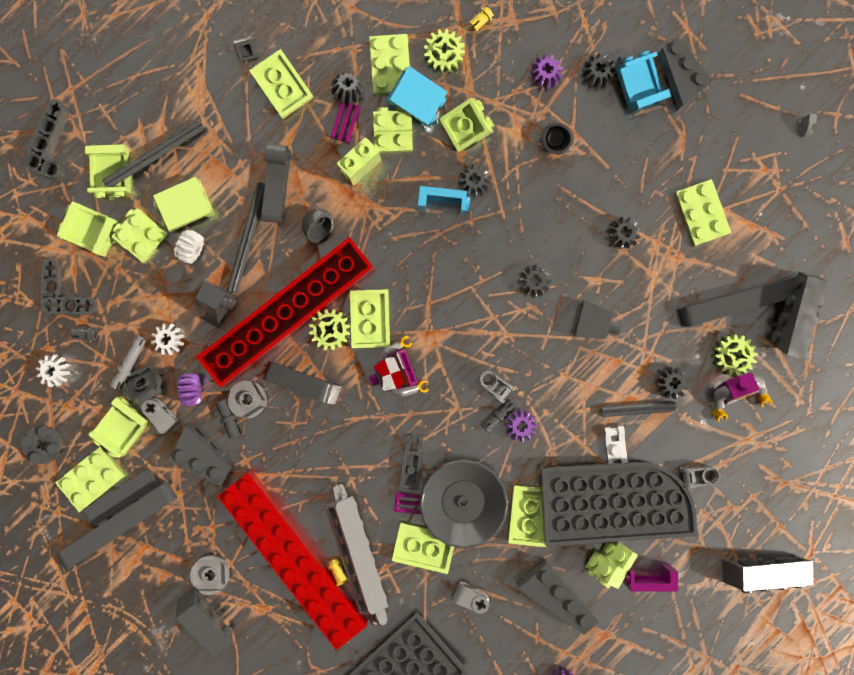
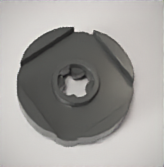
(136, 392)
(52, 447)

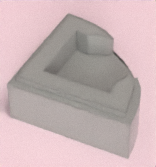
(807, 123)

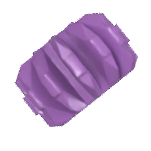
(551, 66)
(189, 389)
(525, 430)

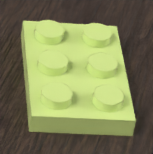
(388, 61)
(281, 84)
(702, 212)
(369, 318)
(90, 479)
(526, 517)
(420, 549)

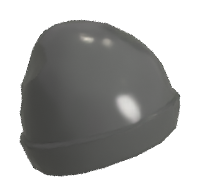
(557, 138)
(317, 225)

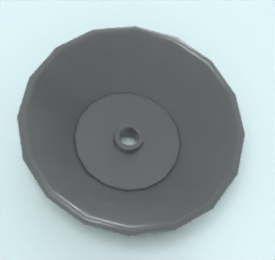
(469, 523)

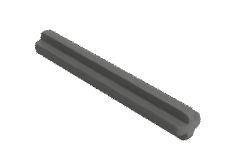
(635, 409)

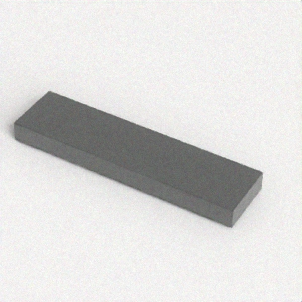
(121, 497)

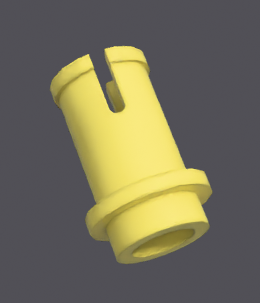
(485, 15)
(335, 567)

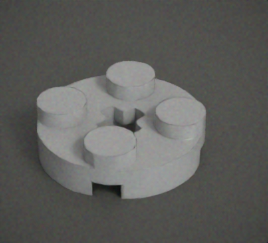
(236, 398)
(203, 583)

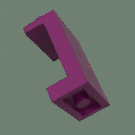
(653, 583)

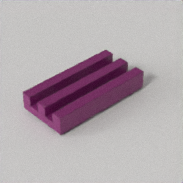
(338, 119)
(404, 502)

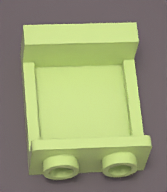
(359, 161)
(103, 162)
(183, 204)
(87, 228)
(119, 427)

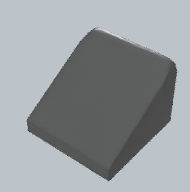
(245, 49)

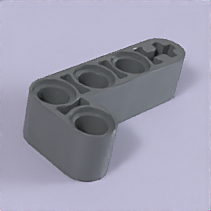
(51, 138)
(276, 182)
(302, 383)

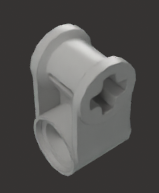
(496, 386)
(161, 416)
(695, 476)
(467, 597)

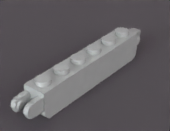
(356, 556)

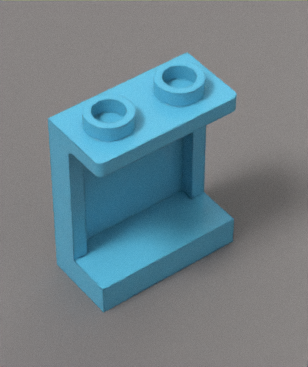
(640, 81)
(417, 96)
(443, 195)

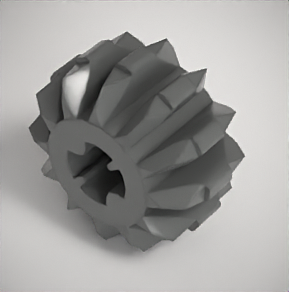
(599, 63)
(347, 88)
(479, 176)
(626, 226)
(539, 276)
(676, 389)

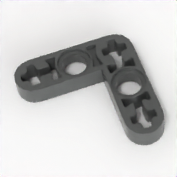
(55, 296)

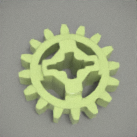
(436, 49)
(322, 324)
(732, 361)

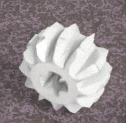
(189, 246)
(163, 333)
(48, 365)

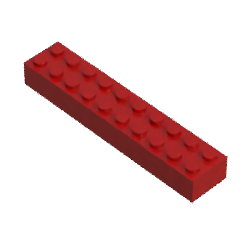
(285, 313)
(293, 559)

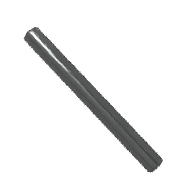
(153, 154)
(246, 238)

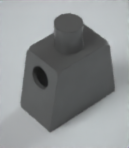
(594, 322)

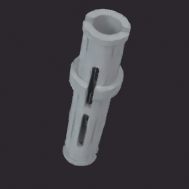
(131, 356)

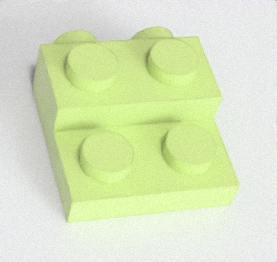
(467, 124)
(392, 130)
(139, 234)
(611, 564)

